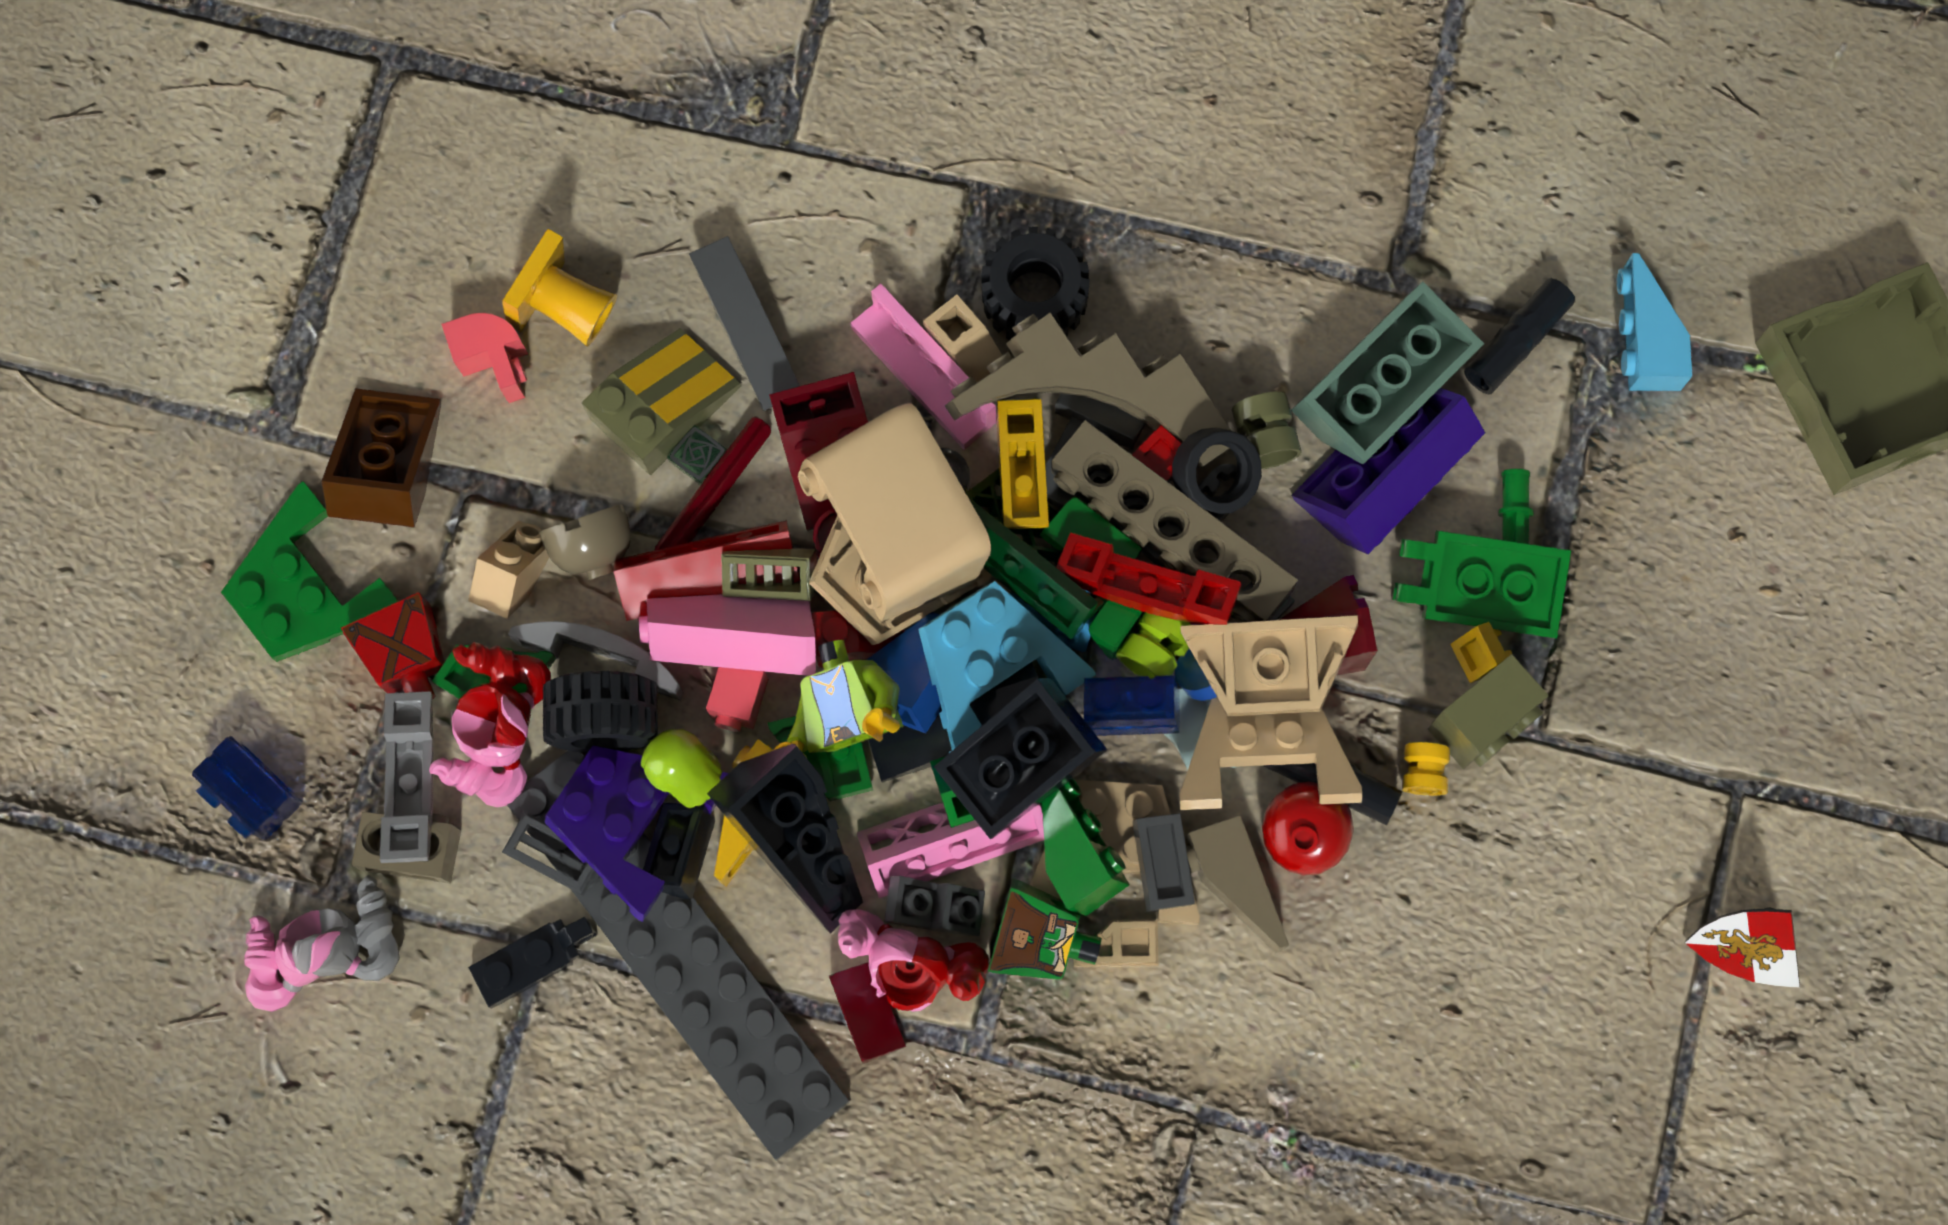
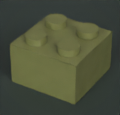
(1481, 717)

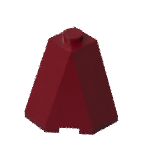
(1336, 602)

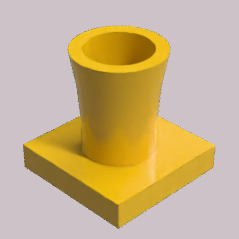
(556, 294)

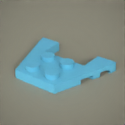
(983, 645)

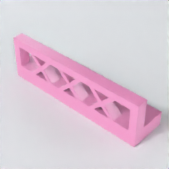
(919, 365)
(942, 849)

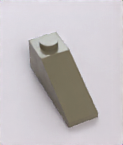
(1232, 873)

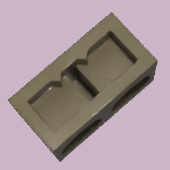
(437, 869)

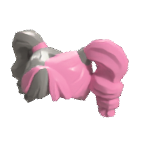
(320, 945)

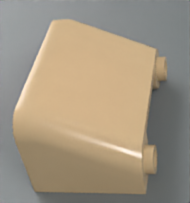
(900, 511)

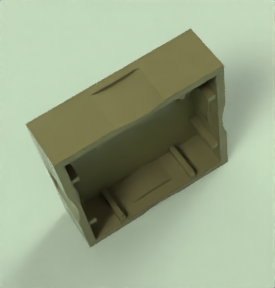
(1867, 376)

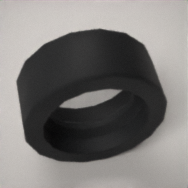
(1247, 475)

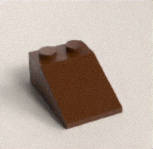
(382, 458)

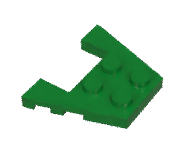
(282, 592)

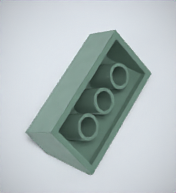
(1388, 375)

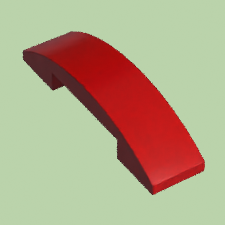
(1146, 586)

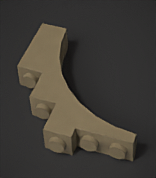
(1104, 372)

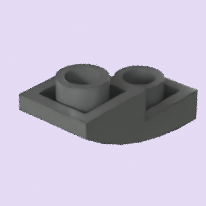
(934, 906)

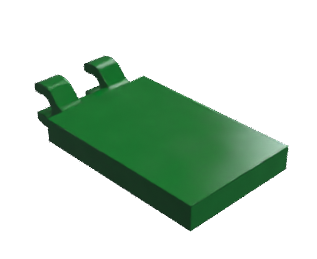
(1488, 581)

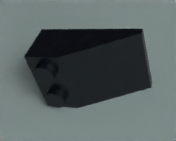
(1020, 757)

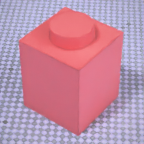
(736, 698)

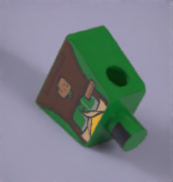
(1039, 936)

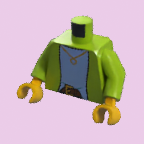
(844, 703)

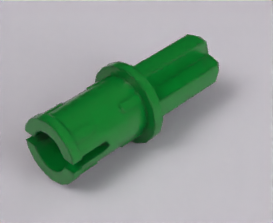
(1515, 505)

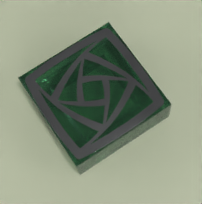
(696, 454)

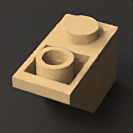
(963, 337)
(509, 570)

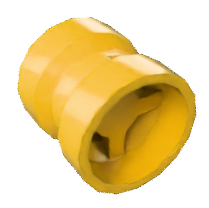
(1426, 769)

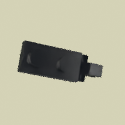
(530, 960)

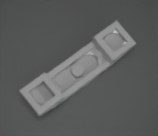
(553, 635)
(408, 782)

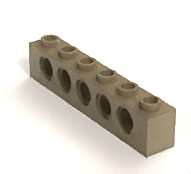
(1093, 450)

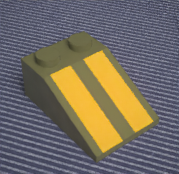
(659, 398)

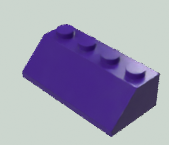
(1369, 499)

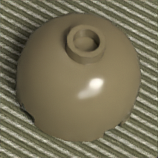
(589, 542)

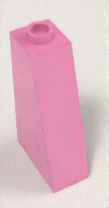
(731, 633)

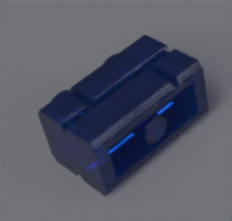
(1132, 705)
(245, 789)

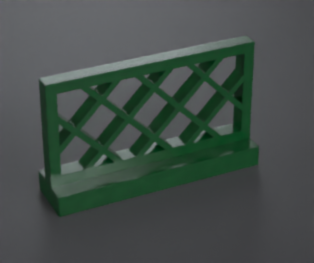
(1027, 567)

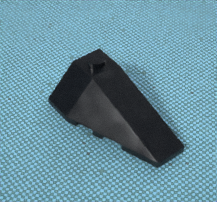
(913, 750)
(785, 817)

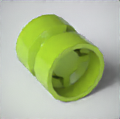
(1154, 647)

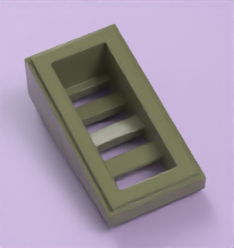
(787, 558)

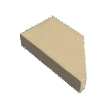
(1127, 944)

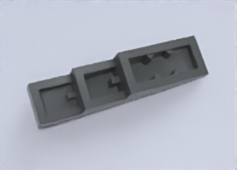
(744, 320)

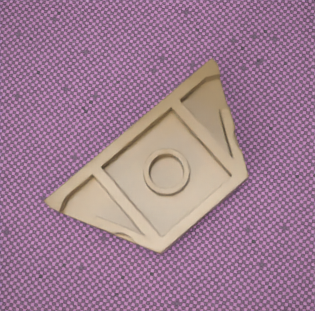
(1271, 663)

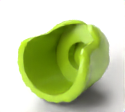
(682, 766)

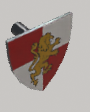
(1751, 945)

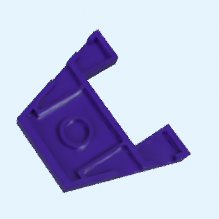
(604, 817)

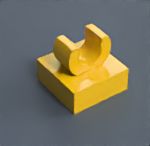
(1479, 651)

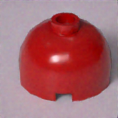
(1304, 833)

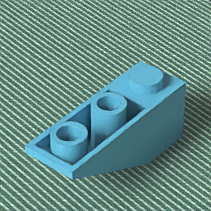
(1656, 339)

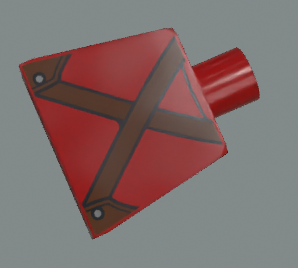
(399, 645)

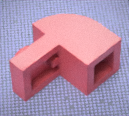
(487, 342)

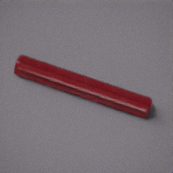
(716, 484)

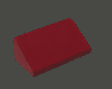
(866, 1015)

